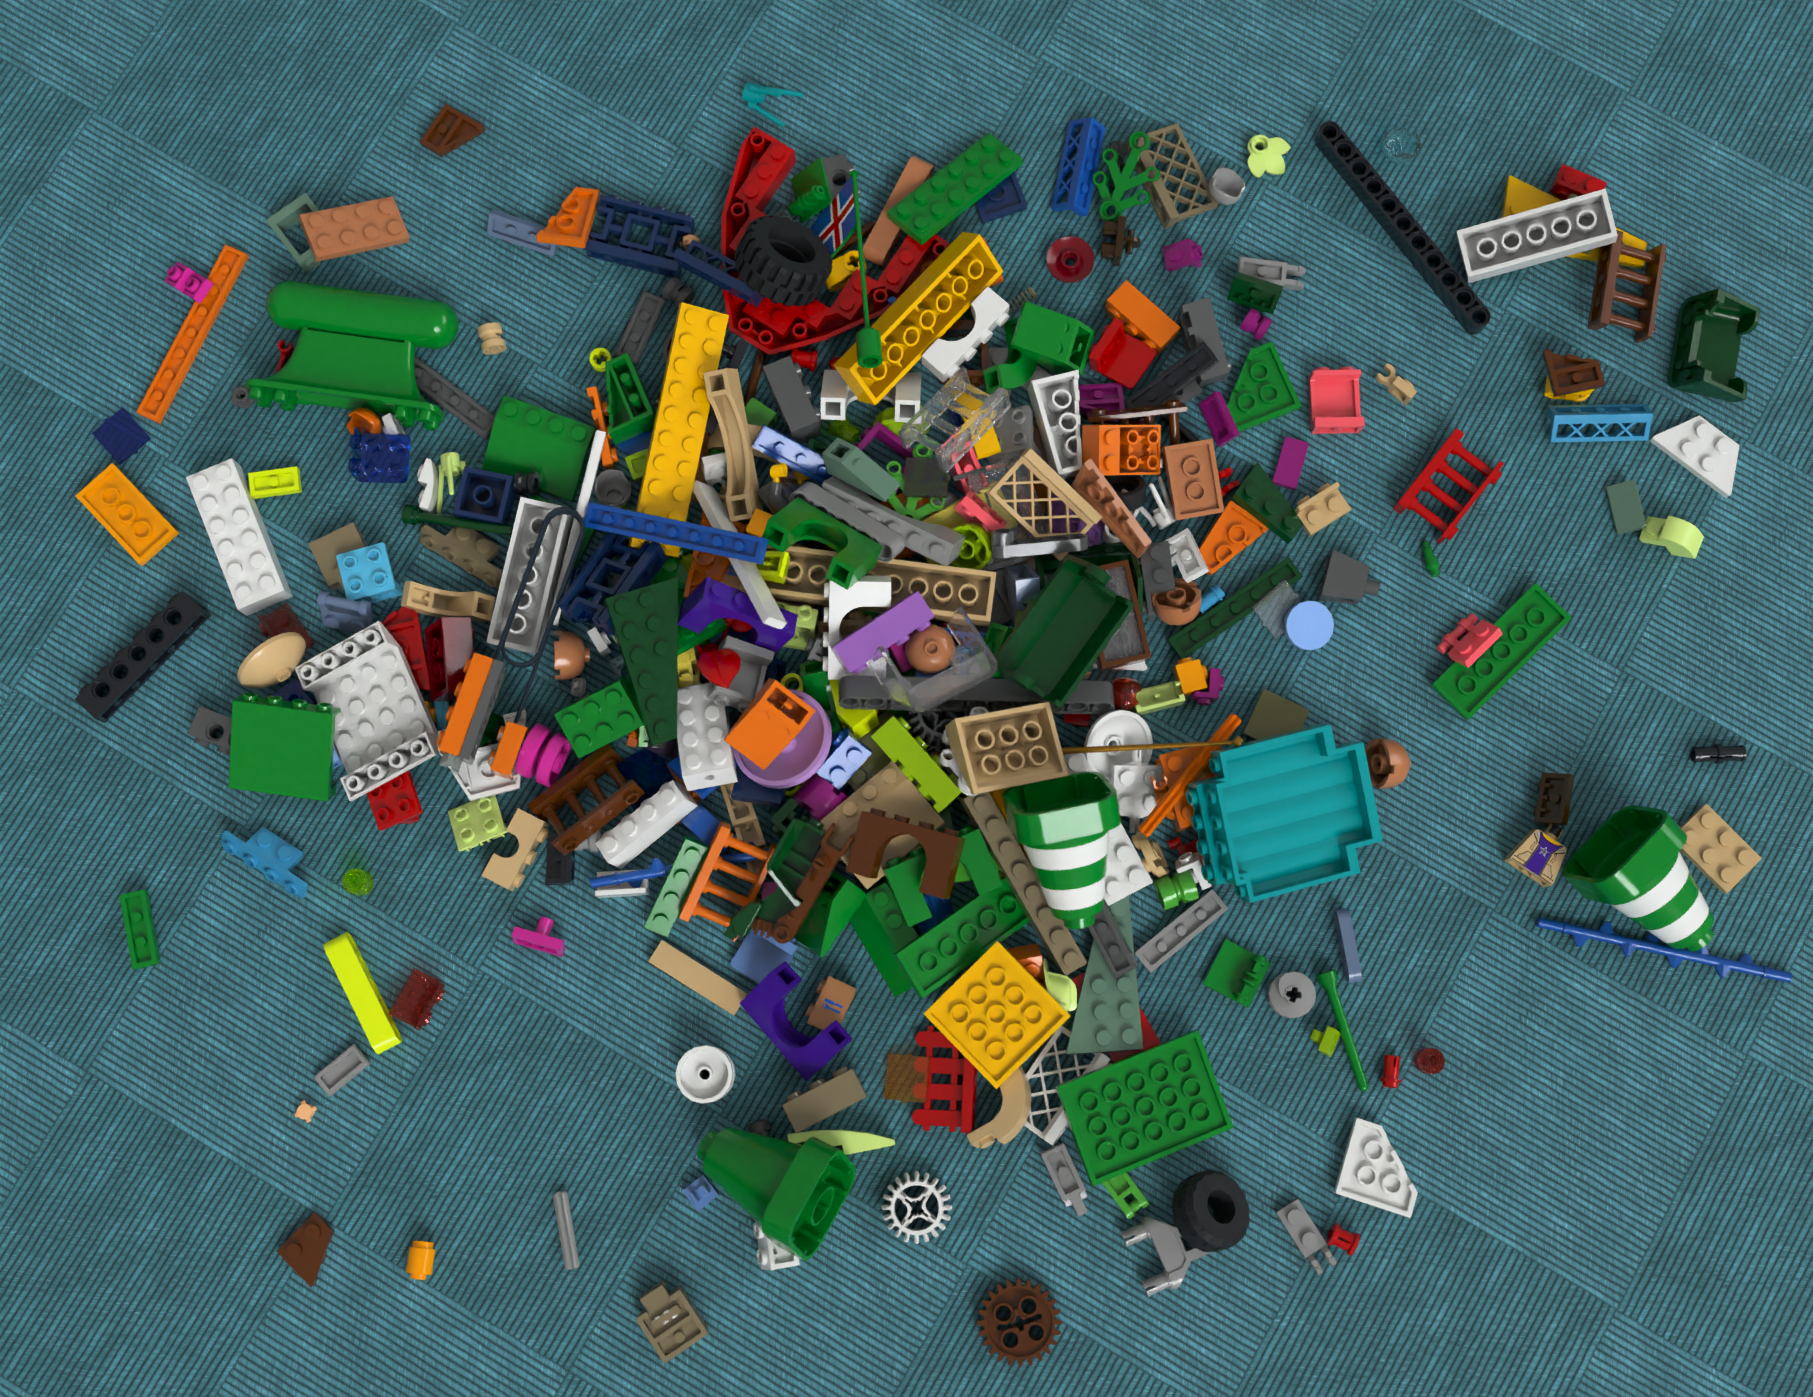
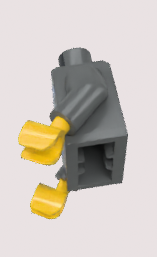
(778, 490)

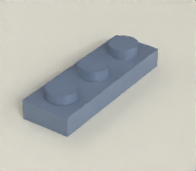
(518, 232)

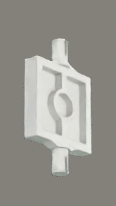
(1134, 788)

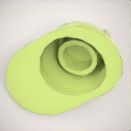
(1061, 988)

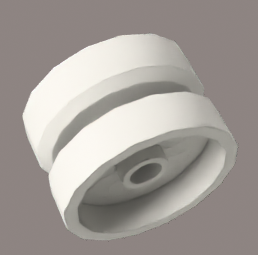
(720, 1069)

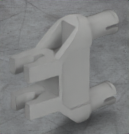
(1170, 1251)

